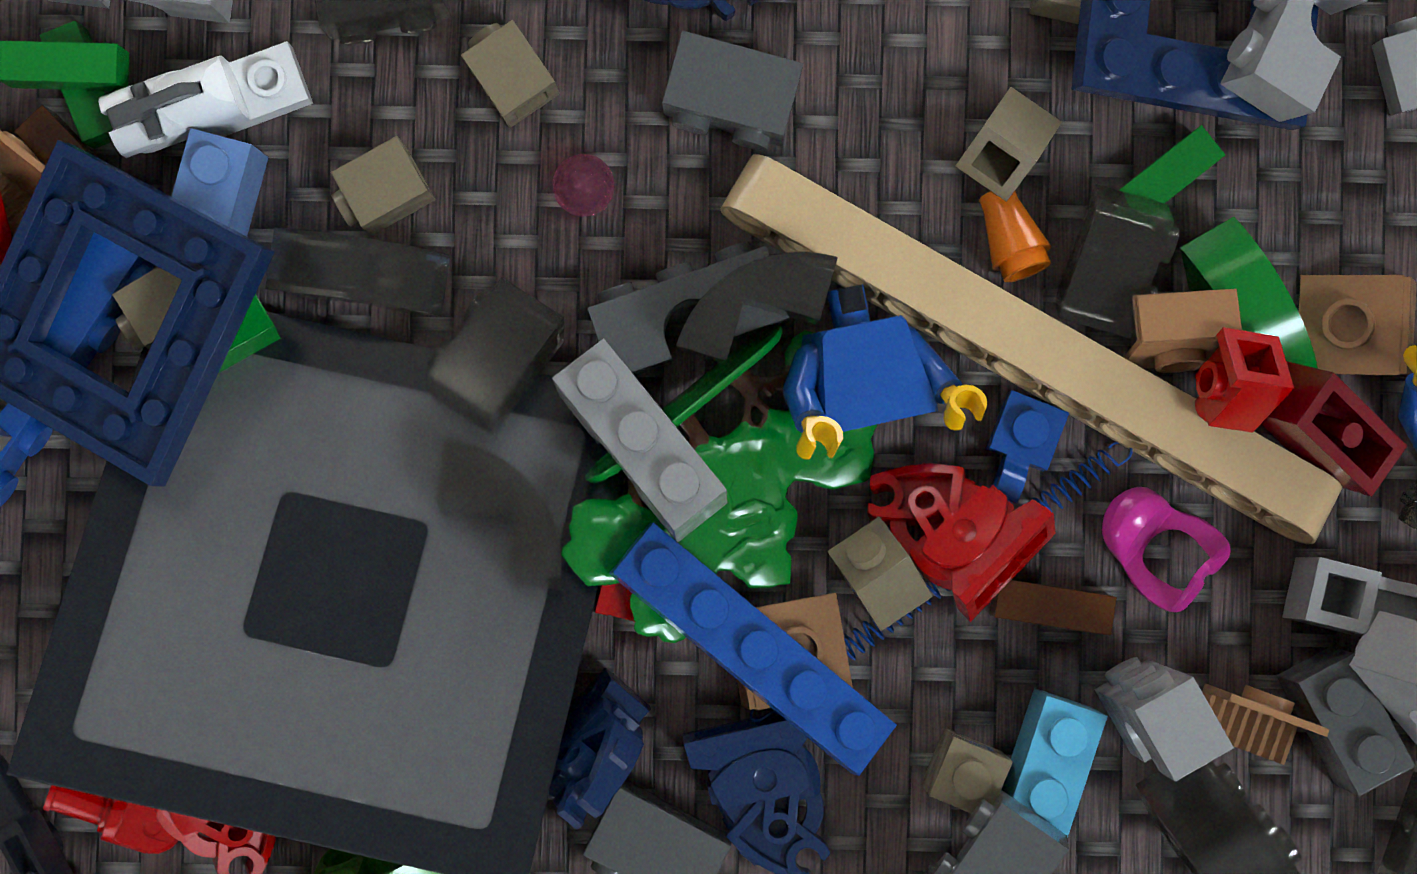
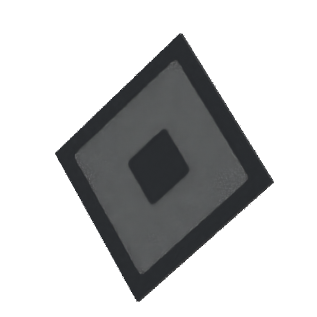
(305, 629)

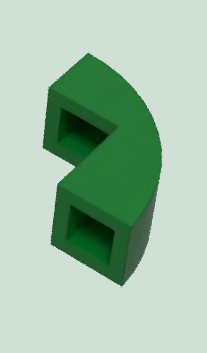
(1233, 260)

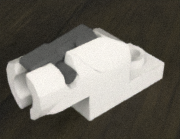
(205, 97)

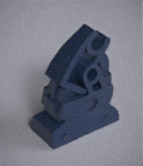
(597, 748)
(757, 782)

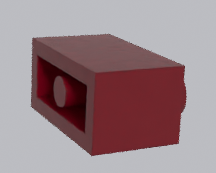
(1334, 430)

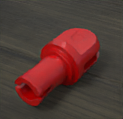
(117, 820)

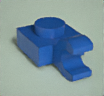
(1026, 438)

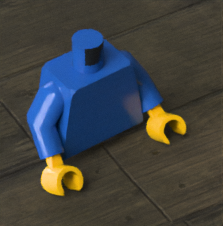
(868, 377)

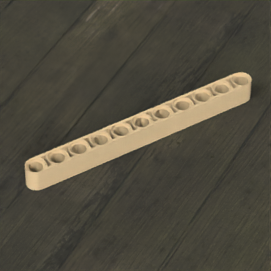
(1032, 350)

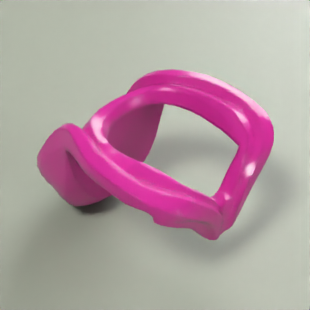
(1137, 518)

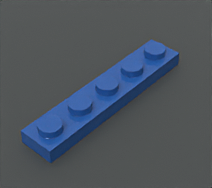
(753, 649)

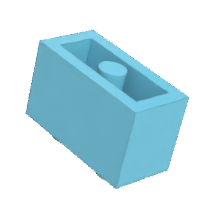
(1054, 757)

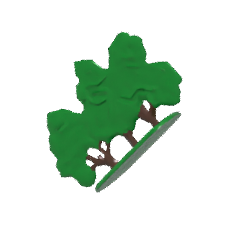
(752, 465)

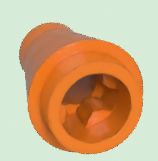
(1014, 238)

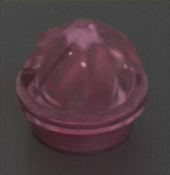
(583, 185)

